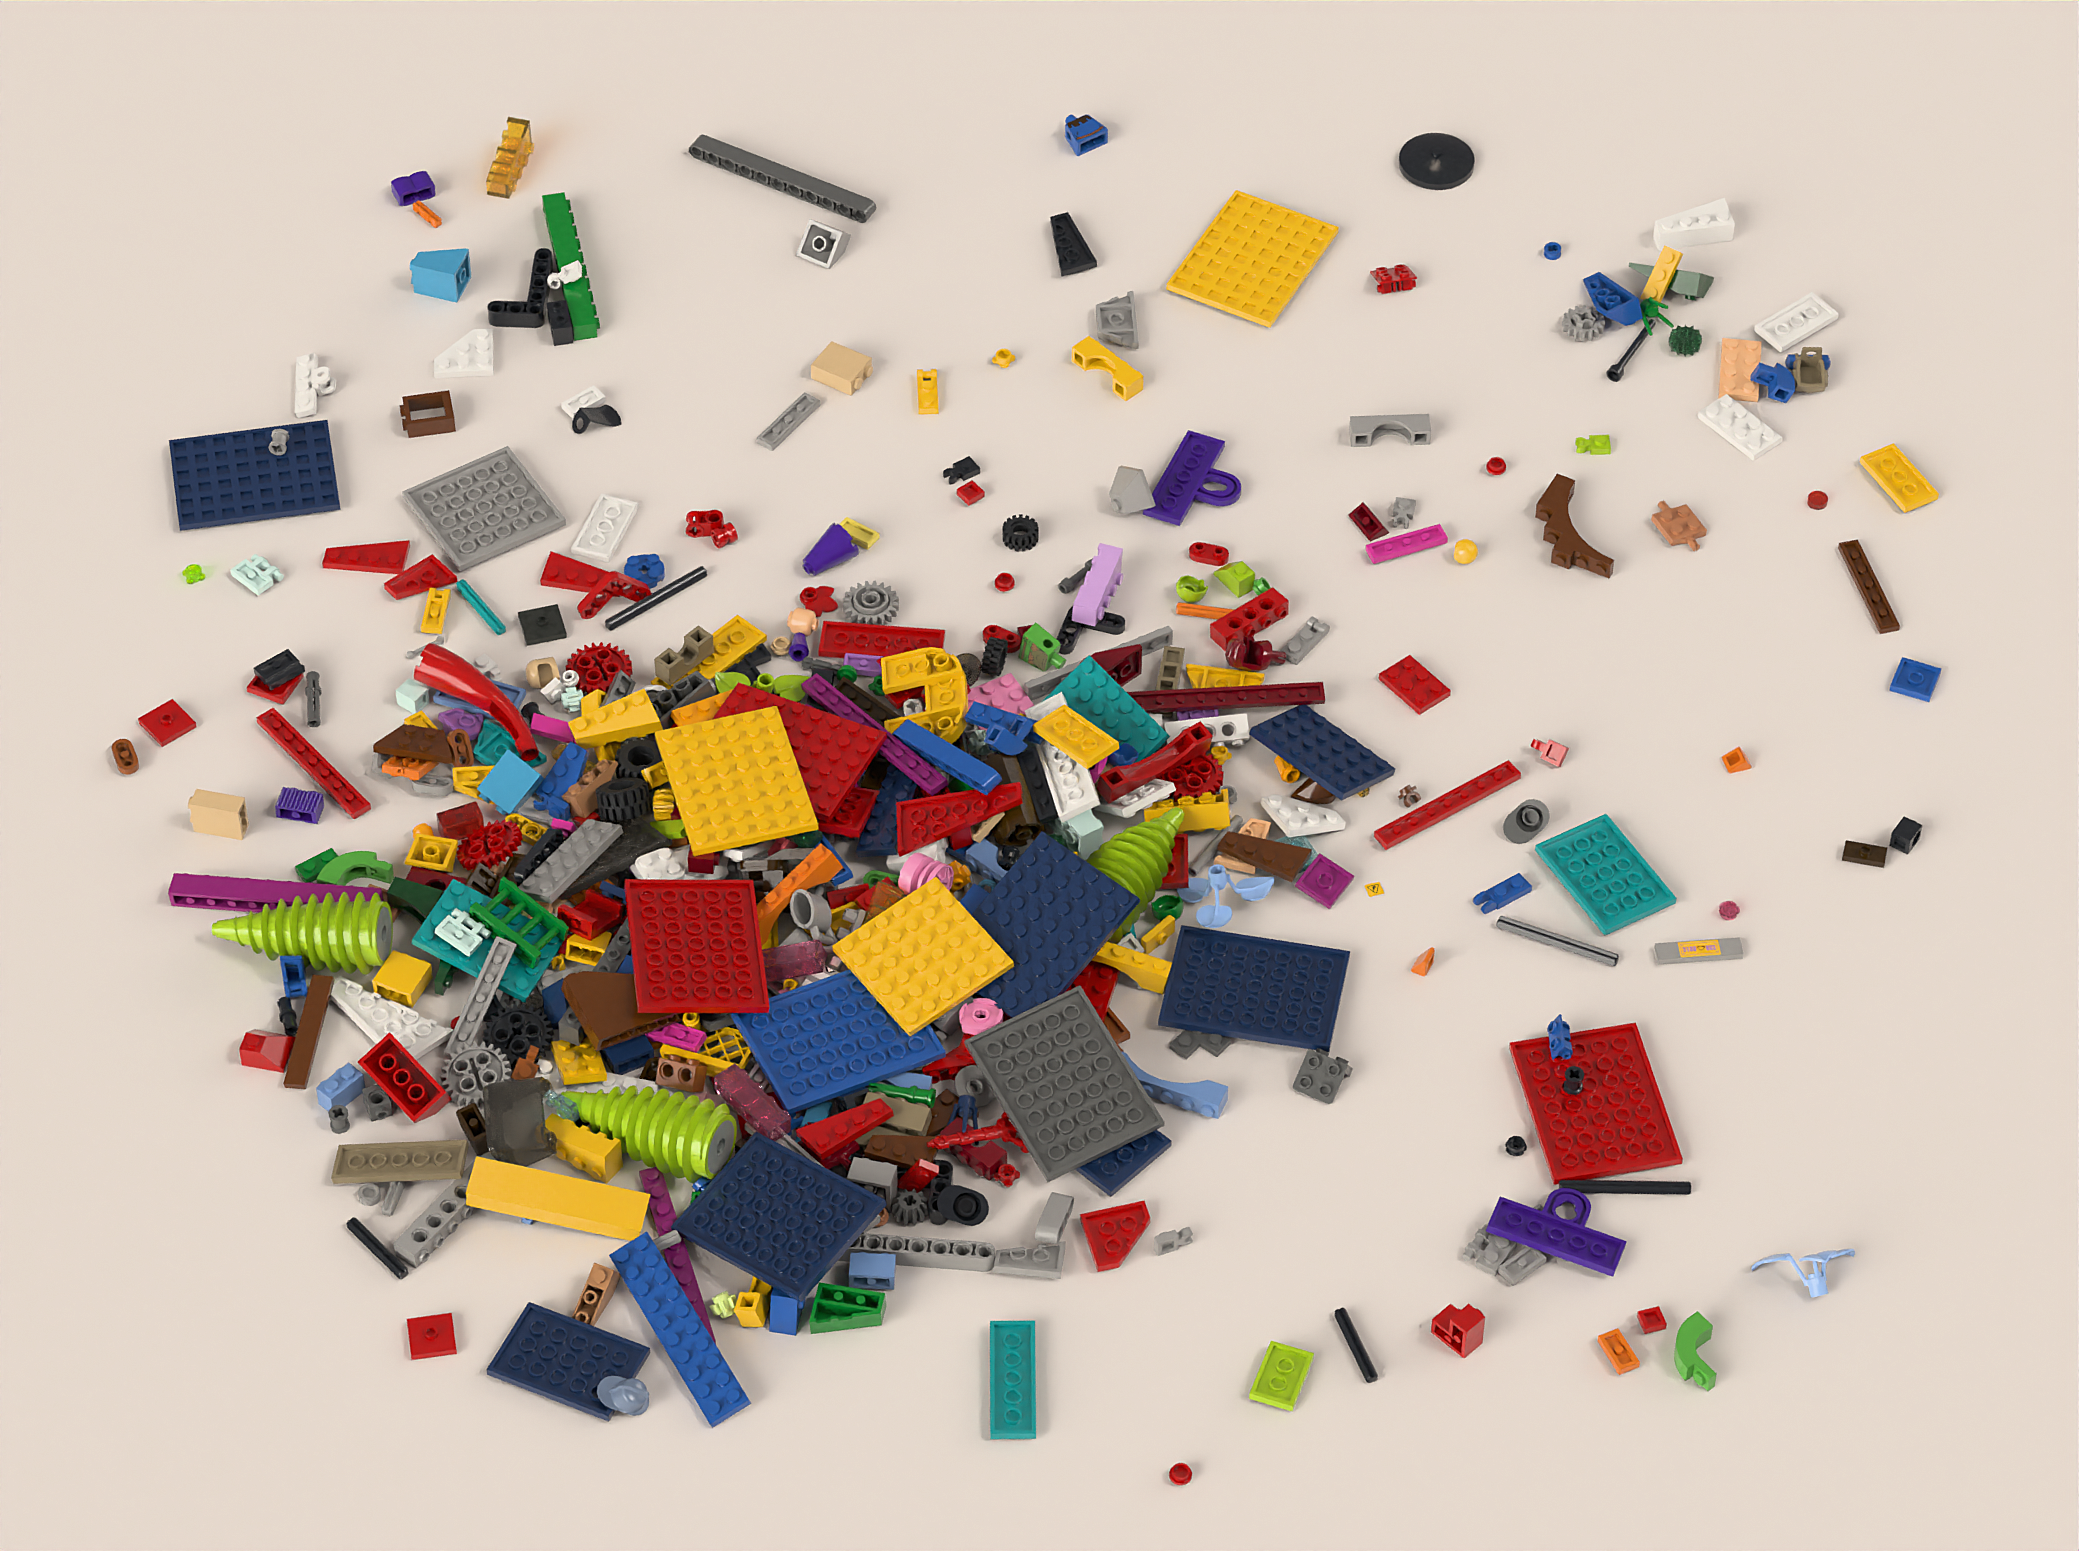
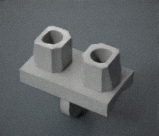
(855, 917)

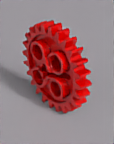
(608, 663)
(1195, 777)
(489, 844)

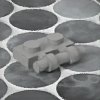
(1494, 1255)

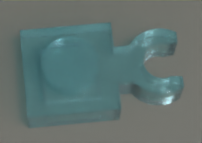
(564, 1107)

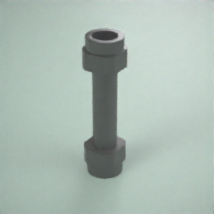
(1068, 584)

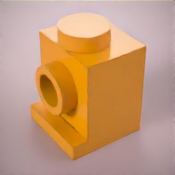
(960, 876)

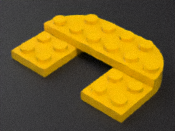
(944, 689)

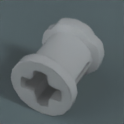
(279, 440)

